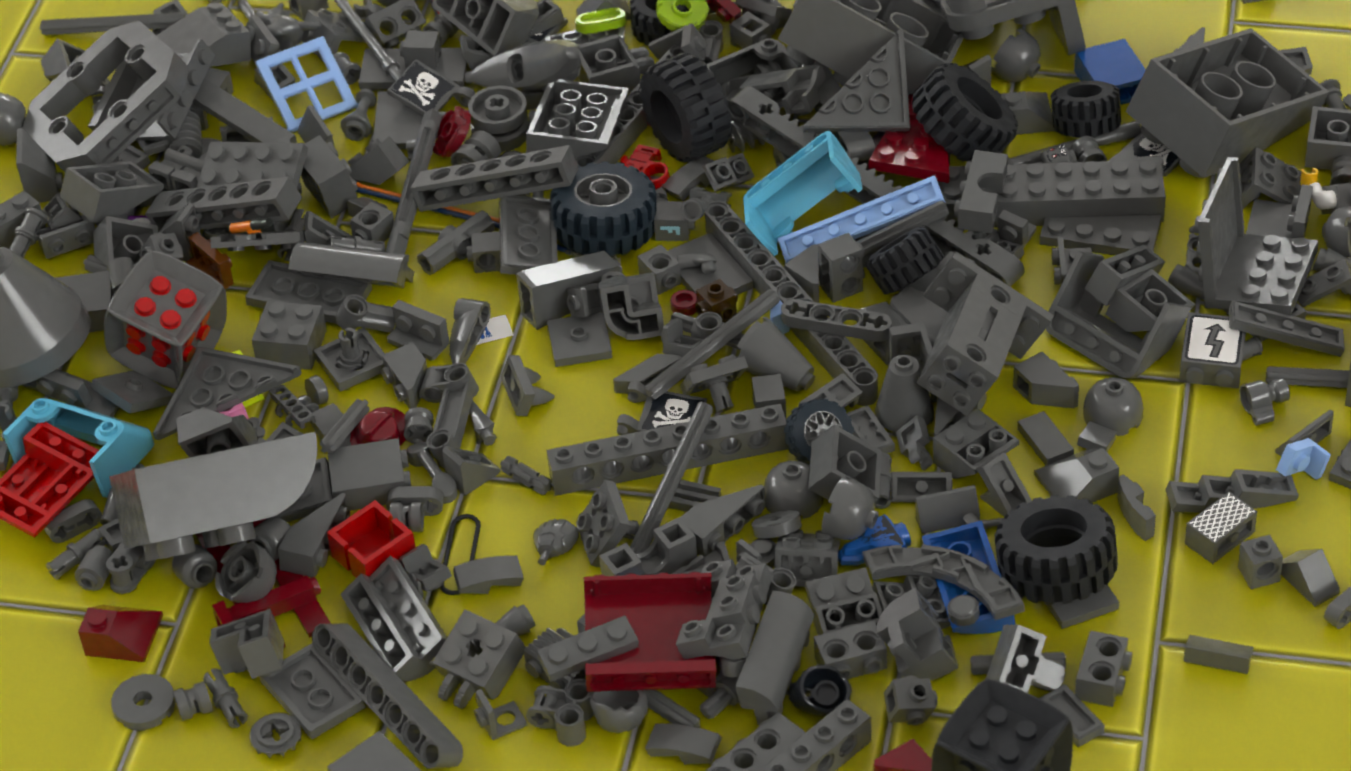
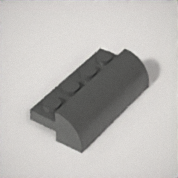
(350, 264)
(395, 620)
(774, 655)

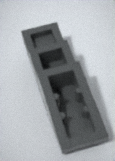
(1252, 487)

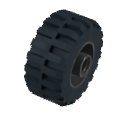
(605, 209)

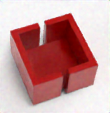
(369, 539)

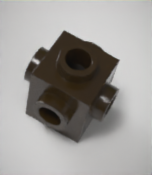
(717, 298)

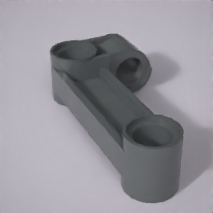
(454, 390)

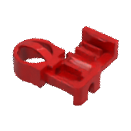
(641, 160)

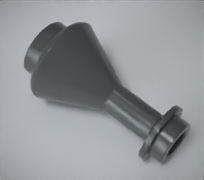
(357, 124)

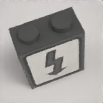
(1211, 351)

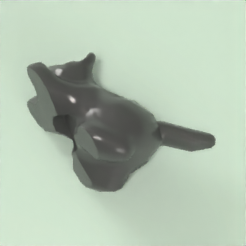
(284, 27)

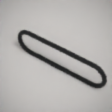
(449, 542)

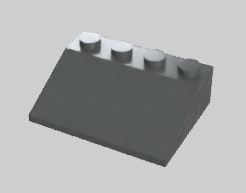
(576, 116)

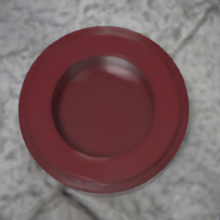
(683, 302)

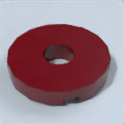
(452, 131)

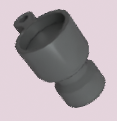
(1258, 398)

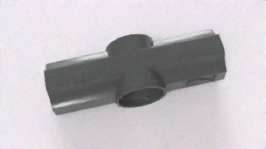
(453, 242)

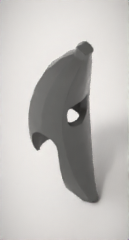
(529, 66)

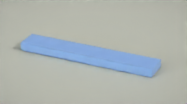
(865, 217)

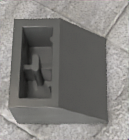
(970, 444)

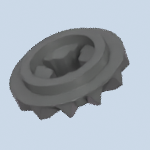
(284, 725)

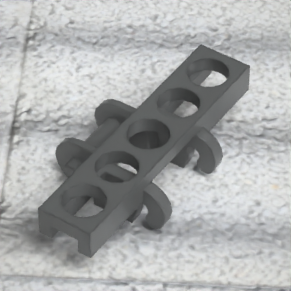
(297, 409)

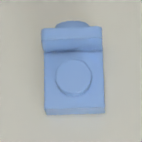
(1303, 456)

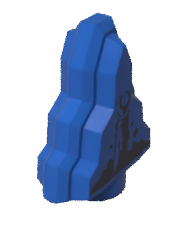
(881, 535)

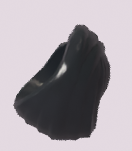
(826, 688)

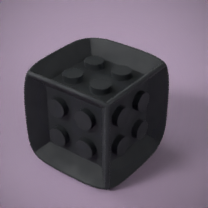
(1004, 731)

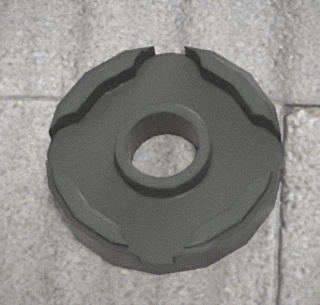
(139, 688)

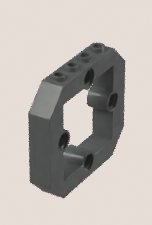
(127, 118)

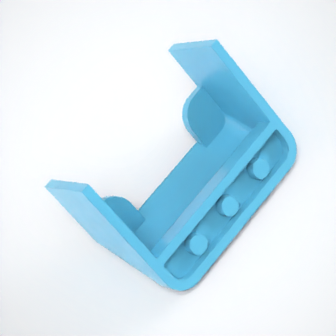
(797, 187)
(122, 441)

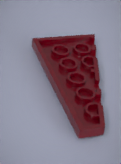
(911, 152)

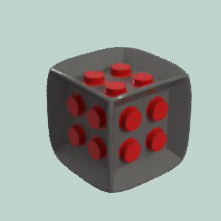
(164, 317)

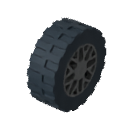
(810, 422)

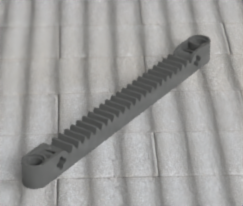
(753, 110)

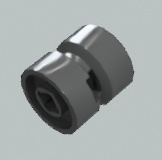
(477, 148)

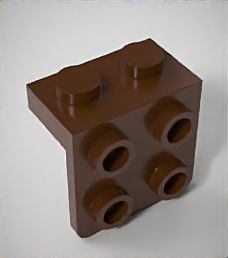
(210, 260)

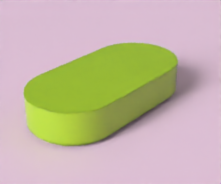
(600, 20)

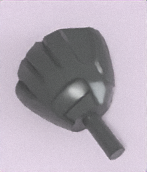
(554, 538)

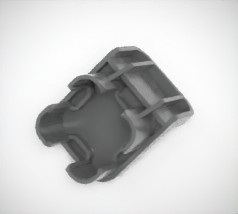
(977, 18)

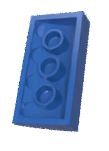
(972, 541)

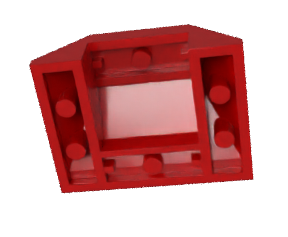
(44, 478)

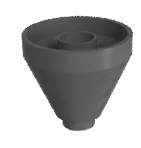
(39, 321)

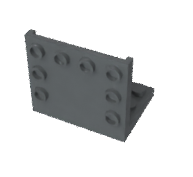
(1246, 266)

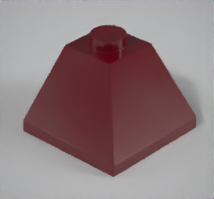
(119, 632)

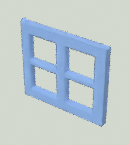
(306, 84)

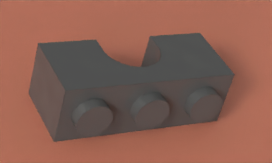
(979, 195)
(671, 549)

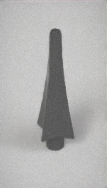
(482, 425)

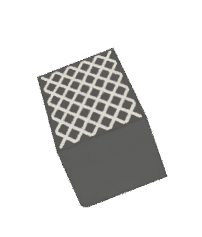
(1220, 527)

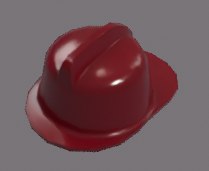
(379, 425)

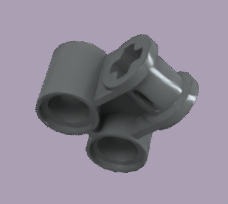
(562, 711)

